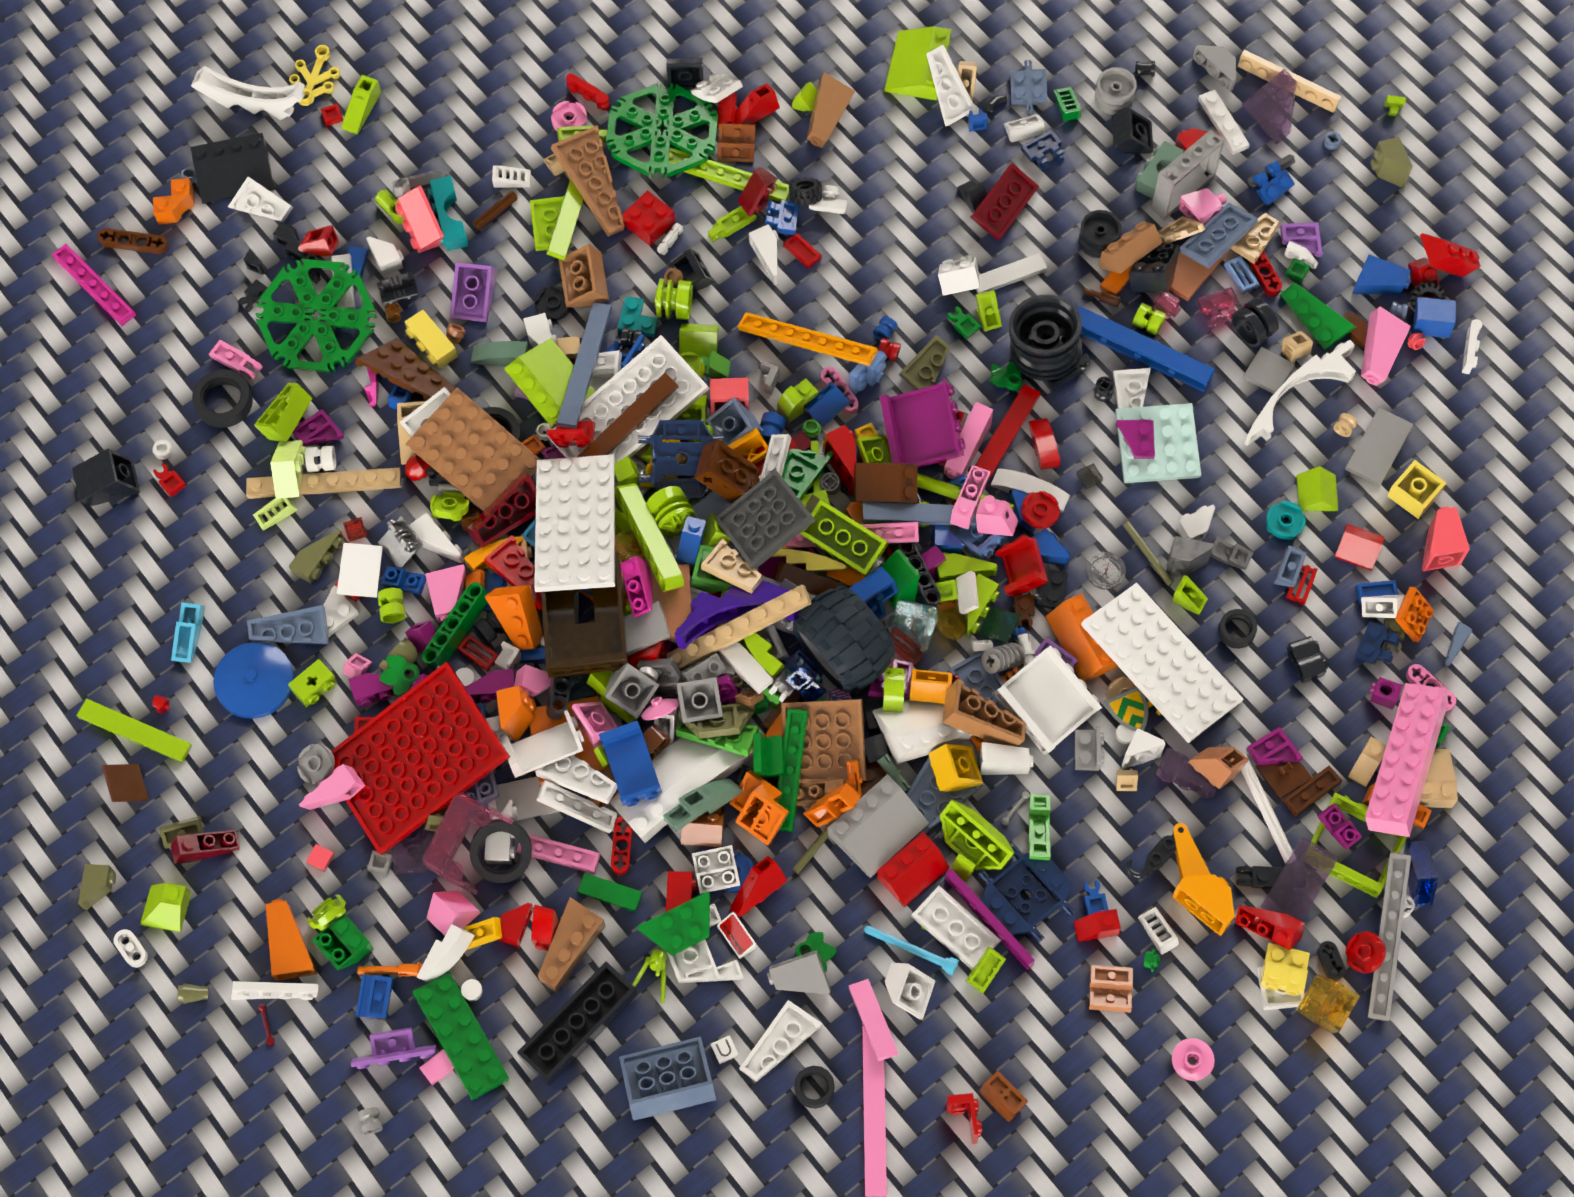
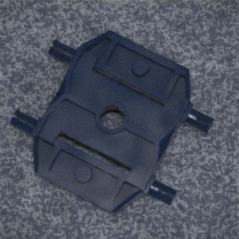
(665, 454)
(1017, 879)

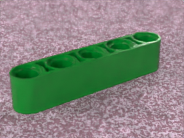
(458, 617)

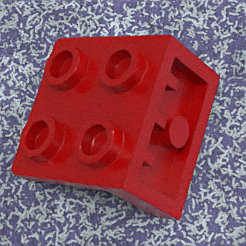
(579, 437)
(958, 1104)

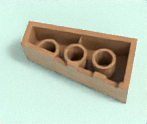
(980, 717)
(570, 943)

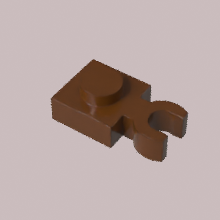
(1025, 607)

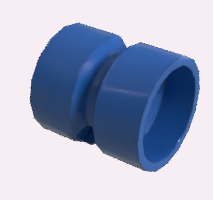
(772, 425)

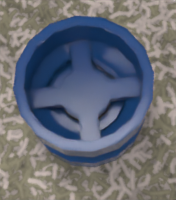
(885, 328)

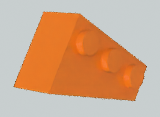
(517, 615)

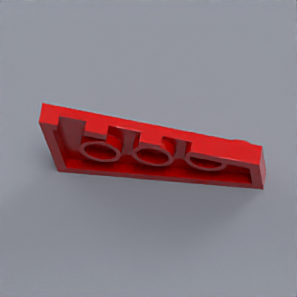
(514, 567)

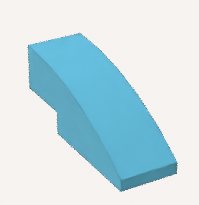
(187, 632)

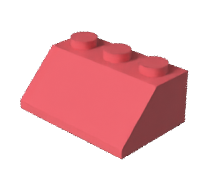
(419, 220)

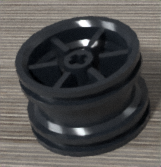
(1051, 334)

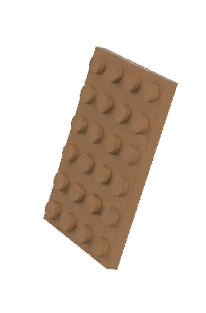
(471, 450)

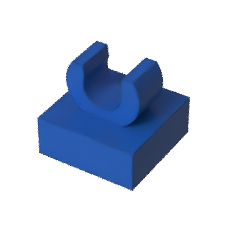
(977, 121)

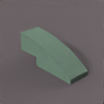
(498, 353)

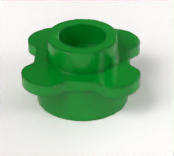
(1151, 960)

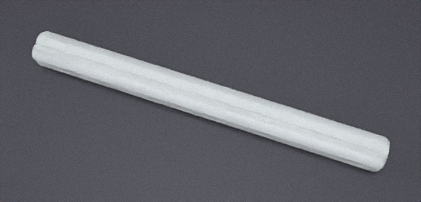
(1266, 810)

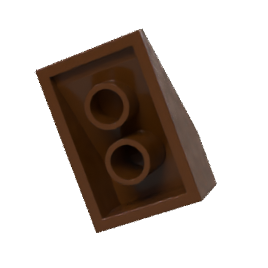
(885, 482)

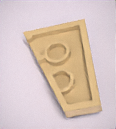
(1256, 240)

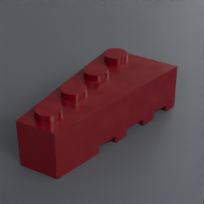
(508, 511)

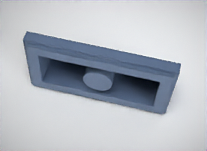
(1290, 567)

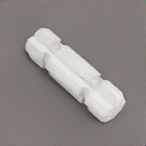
(670, 238)

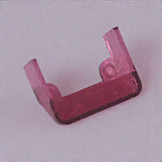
(450, 833)

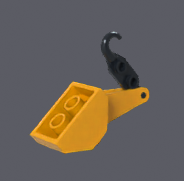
(1198, 890)

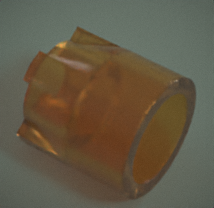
(392, 313)

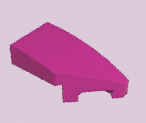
(372, 390)

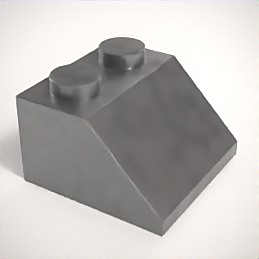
(1187, 556)

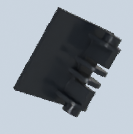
(406, 290)

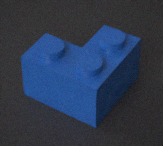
(875, 590)

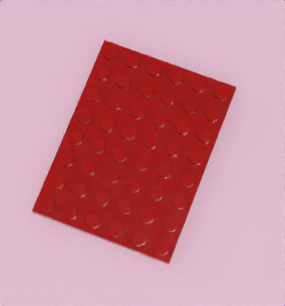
(418, 757)

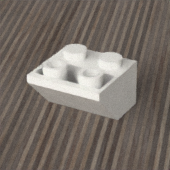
(959, 275)

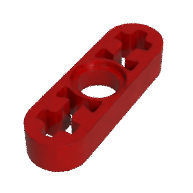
(1264, 279)
(626, 859)

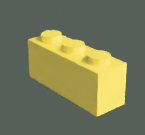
(430, 339)

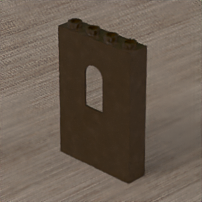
(585, 646)

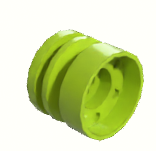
(674, 299)
(670, 510)

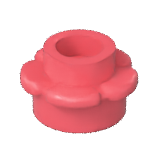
(1416, 341)

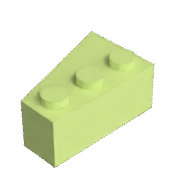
(288, 468)

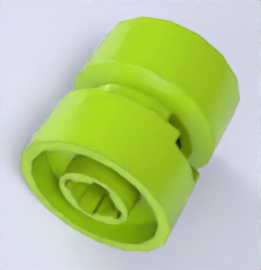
(1155, 322)
(391, 605)

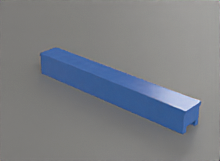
(1145, 350)

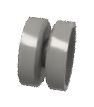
(1115, 90)

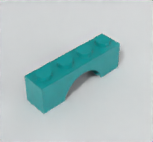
(444, 196)

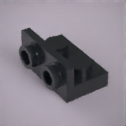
(1051, 592)

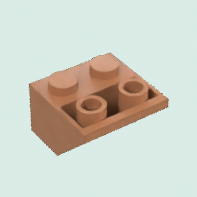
(1219, 764)

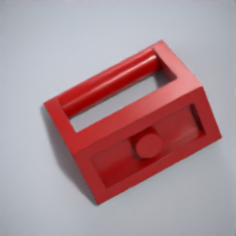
(323, 241)

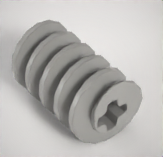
(1003, 657)

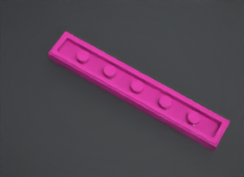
(93, 284)

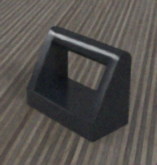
(700, 269)

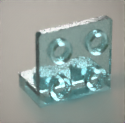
(915, 621)

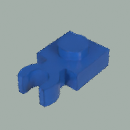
(1094, 902)

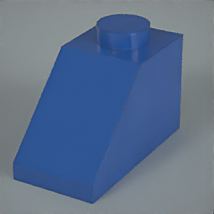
(691, 539)

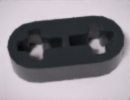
(1326, 962)

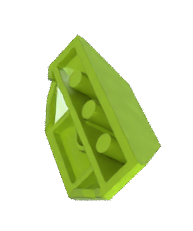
(974, 837)

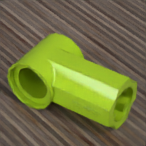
(387, 203)

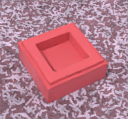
(320, 857)

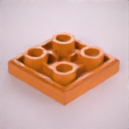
(1414, 614)

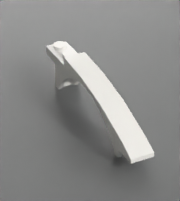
(1328, 367)

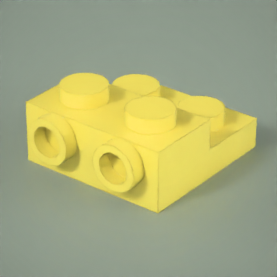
(1285, 969)

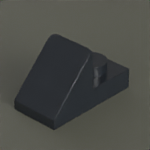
(972, 194)

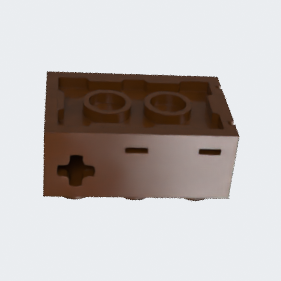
(726, 471)

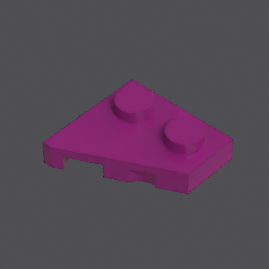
(317, 430)
(1139, 437)
(1274, 749)

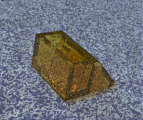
(1328, 1003)

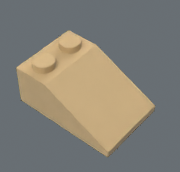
(1441, 782)

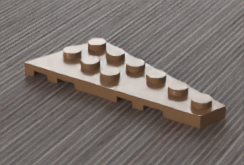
(589, 171)

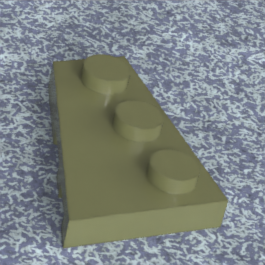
(926, 365)

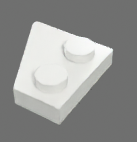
(338, 611)

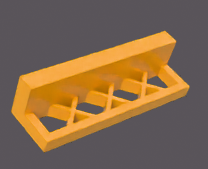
(747, 445)

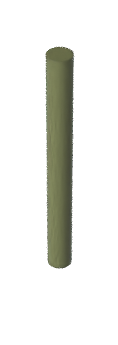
(1148, 553)
(813, 849)

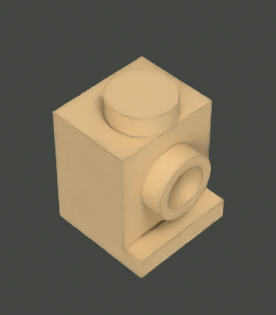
(1296, 346)

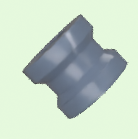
(1399, 310)

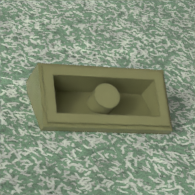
(184, 827)

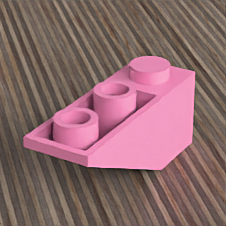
(969, 497)
(338, 787)

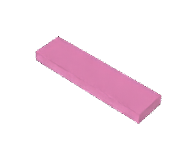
(563, 854)
(873, 1020)

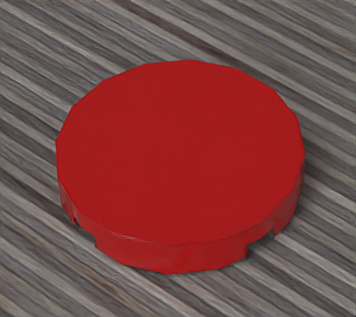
(1040, 509)
(1365, 952)

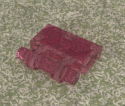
(1217, 302)

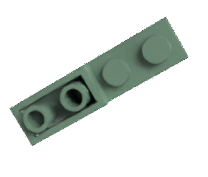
(701, 799)

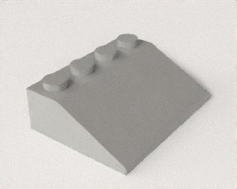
(878, 826)

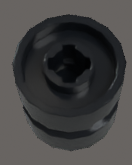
(489, 627)

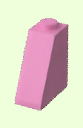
(446, 589)

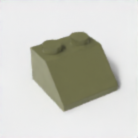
(1391, 162)

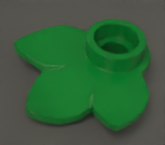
(1006, 377)
(396, 674)
(815, 942)

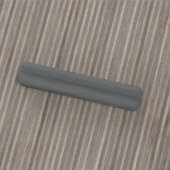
(1285, 162)

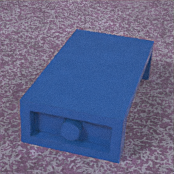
(631, 764)

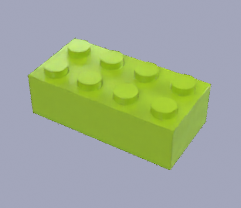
(844, 538)

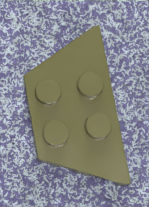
(732, 723)

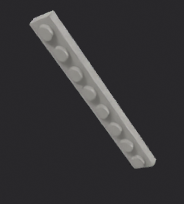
(1390, 933)

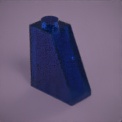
(1422, 873)

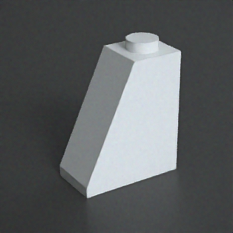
(1004, 759)

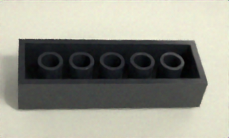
(577, 1023)

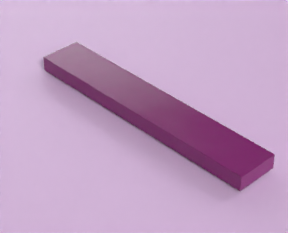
(989, 919)

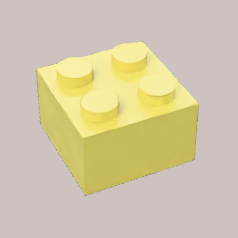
(1416, 489)

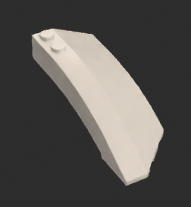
(679, 771)

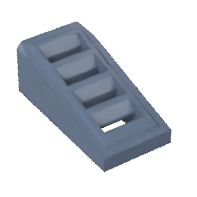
(1459, 637)

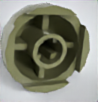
(404, 649)

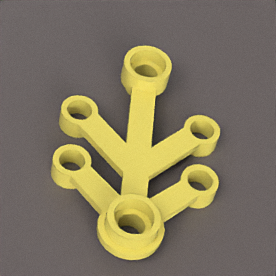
(314, 78)

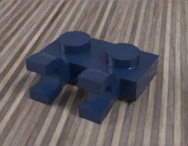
(1042, 145)
(1372, 643)

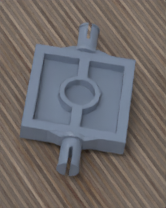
(1028, 87)

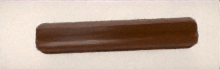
(495, 210)

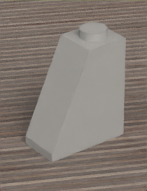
(800, 974)

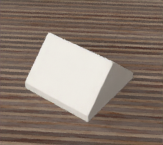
(1142, 749)

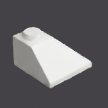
(909, 988)

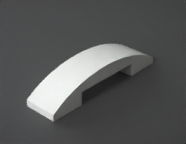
(1009, 480)

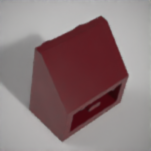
(757, 191)

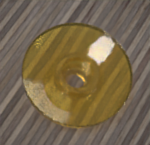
(950, 621)

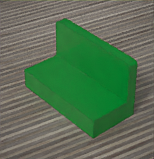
(768, 755)

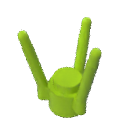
(657, 963)

